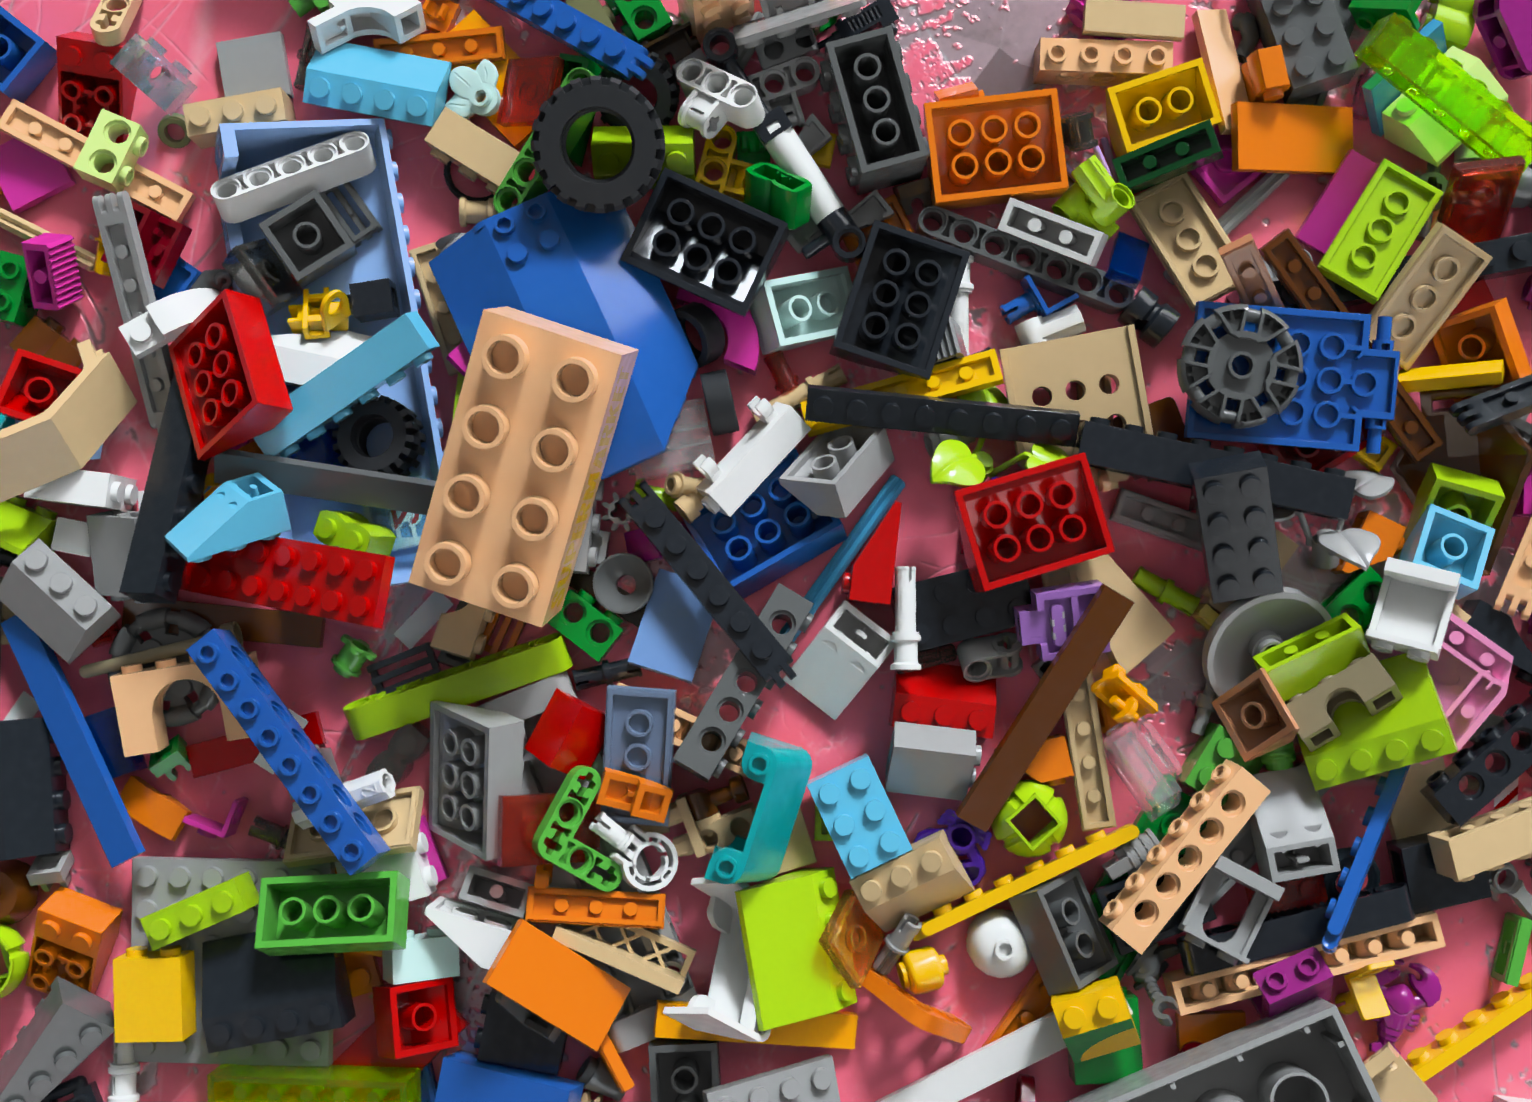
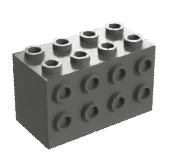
(873, 110)

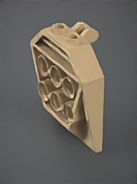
(1083, 361)

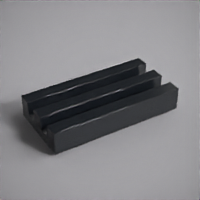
(378, 679)

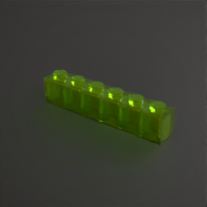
(1445, 90)
(313, 1084)

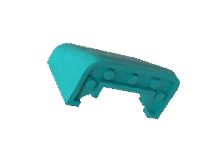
(785, 775)

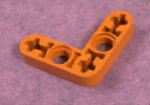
(917, 1013)

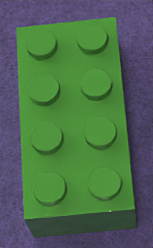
(332, 913)

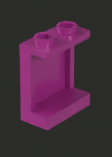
(1292, 983)

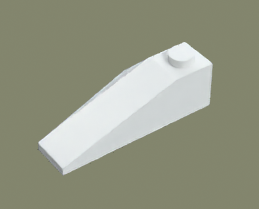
(305, 359)

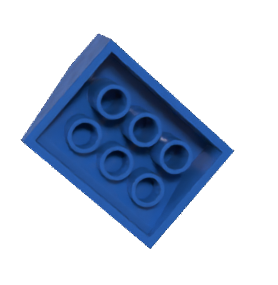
(765, 535)

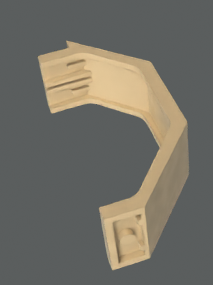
(69, 430)

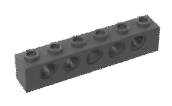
(691, 754)

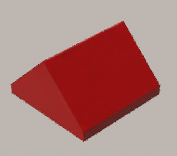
(567, 733)

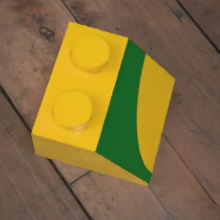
(1095, 1020)

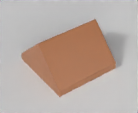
(1256, 716)

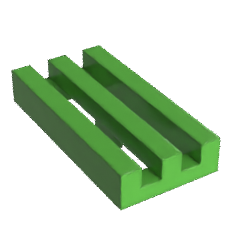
(1511, 949)

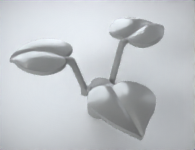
(1351, 544)

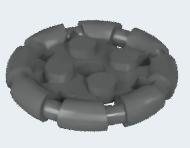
(1218, 366)
(157, 623)

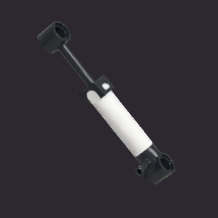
(791, 155)

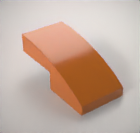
(634, 794)
(153, 809)

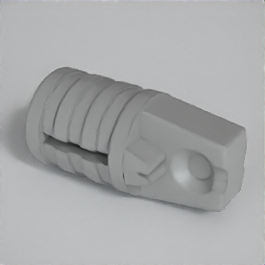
(1130, 855)

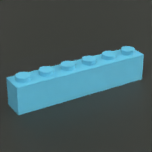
(351, 381)

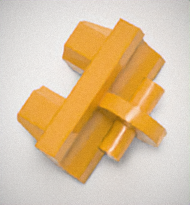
(1124, 697)

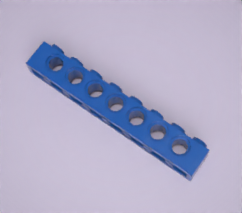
(288, 750)

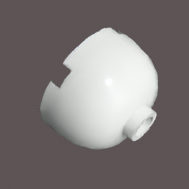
(997, 944)

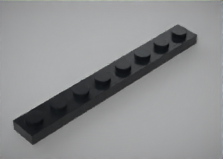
(942, 415)

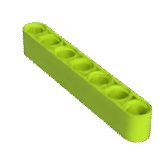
(459, 685)

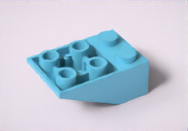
(231, 518)

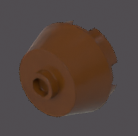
(16, 894)

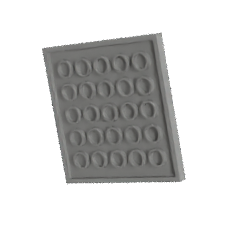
(167, 880)

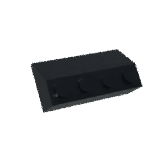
(32, 791)

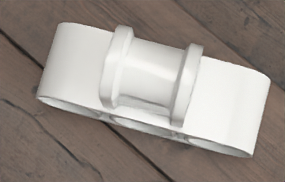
(716, 99)

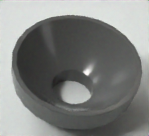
(606, 583)

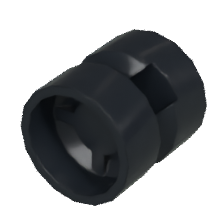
(1149, 317)

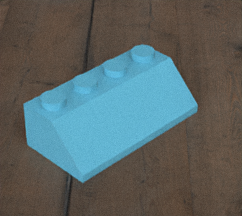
(378, 83)

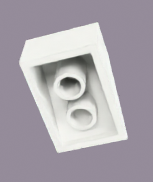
(471, 928)

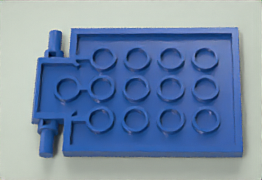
(1335, 391)

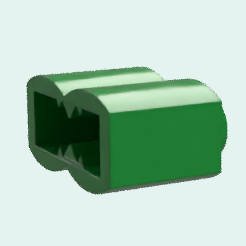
(778, 193)

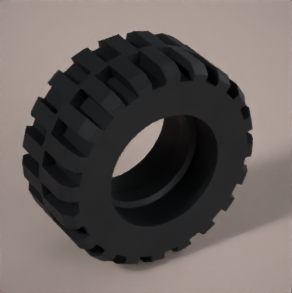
(551, 133)

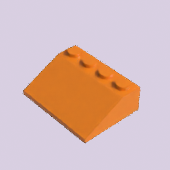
(995, 149)

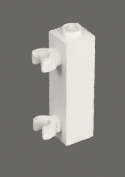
(752, 458)

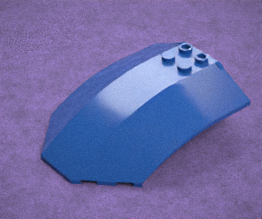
(570, 271)

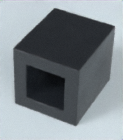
(373, 300)

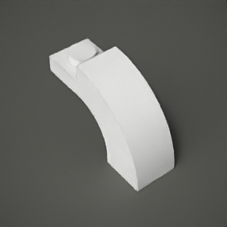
(358, 18)
(165, 320)

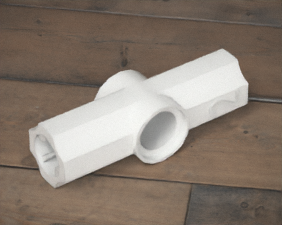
(364, 790)

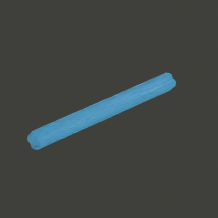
(852, 545)

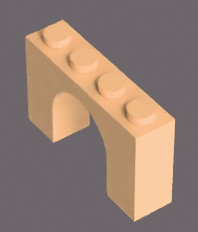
(140, 698)

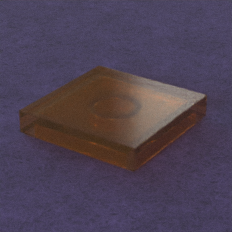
(851, 939)

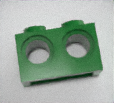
(638, 10)
(1350, 597)
(582, 631)

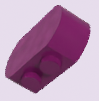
(1507, 34)

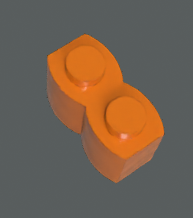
(1265, 75)

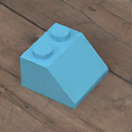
(1450, 544)

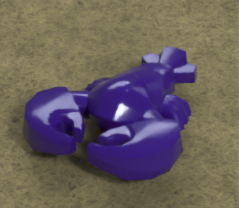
(963, 839)

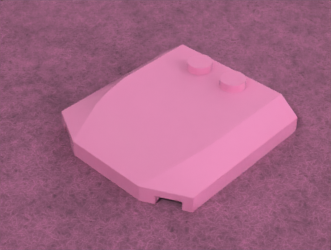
(1468, 678)

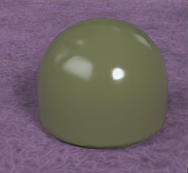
(163, 134)

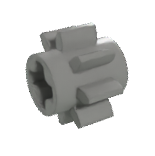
(613, 508)

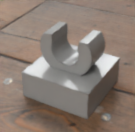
(51, 869)

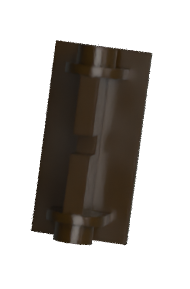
(674, 42)

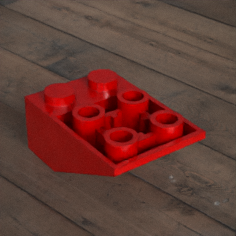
(90, 83)

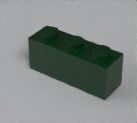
(1168, 157)

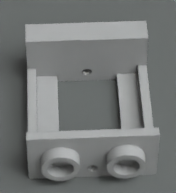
(1238, 946)

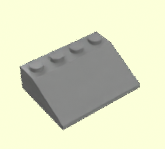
(471, 763)

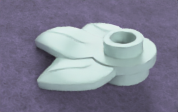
(470, 89)

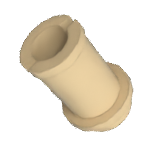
(678, 485)

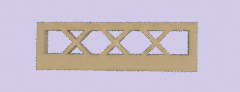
(627, 959)

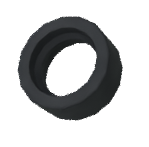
(708, 328)
(719, 402)

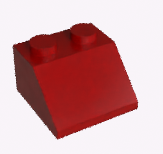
(33, 384)
(415, 1018)

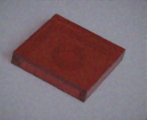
(526, 87)

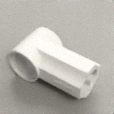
(1054, 326)

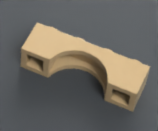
(462, 631)

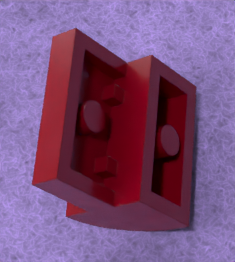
(161, 241)

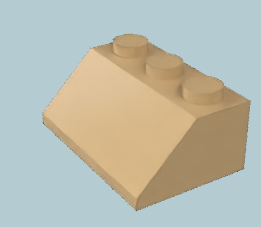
(913, 882)

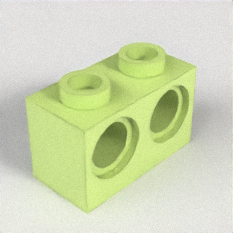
(102, 149)

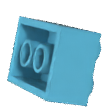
(859, 815)

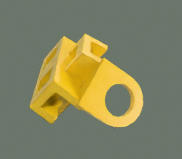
(322, 317)

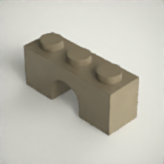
(1360, 682)

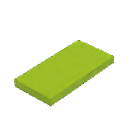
(1379, 231)

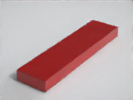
(221, 755)

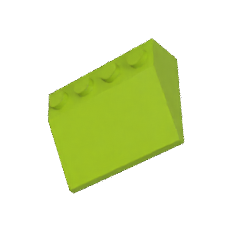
(1393, 738)
(785, 962)

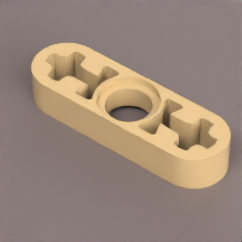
(120, 19)

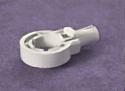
(621, 839)

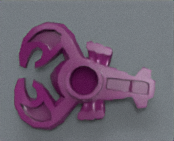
(1403, 1003)

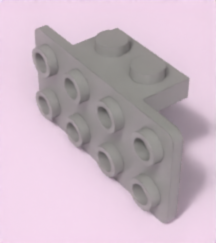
(784, 16)

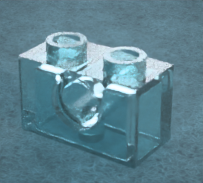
(139, 59)

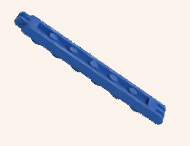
(582, 35)
(1364, 851)

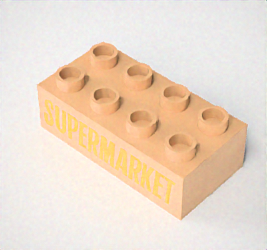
(522, 464)

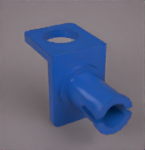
(1032, 301)

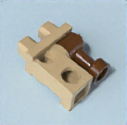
(705, 823)

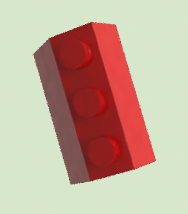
(944, 699)

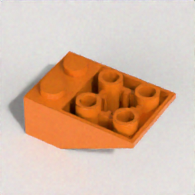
(72, 940)

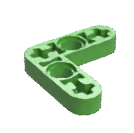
(565, 842)

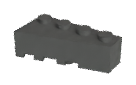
(54, 1042)

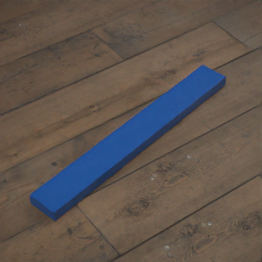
(74, 743)

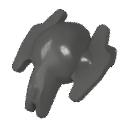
(1146, 972)

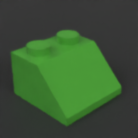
(1209, 753)

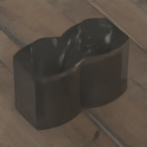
(405, 748)

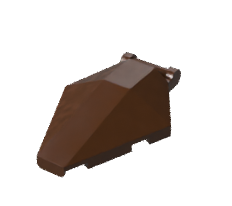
(1494, 454)

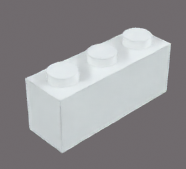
(1053, 232)

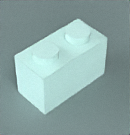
(425, 958)

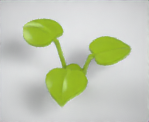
(956, 465)

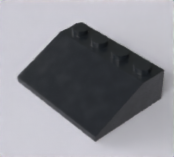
(706, 242)
(899, 301)
(267, 997)

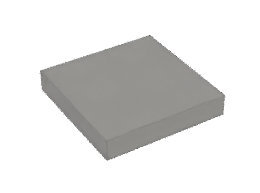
(254, 64)

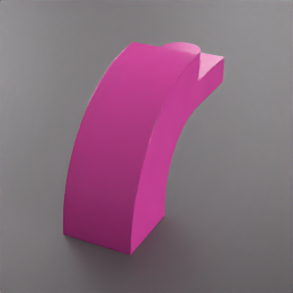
(741, 333)

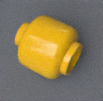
(922, 970)

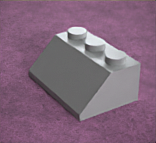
(839, 469)
(55, 601)

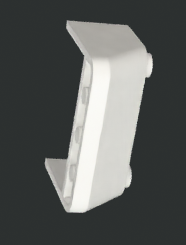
(730, 1002)

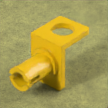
(1365, 992)

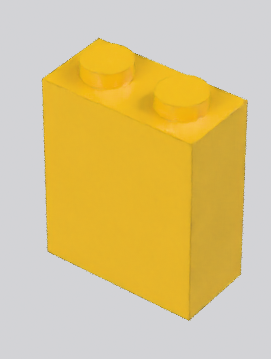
(154, 995)

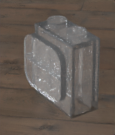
(687, 442)
(1145, 766)

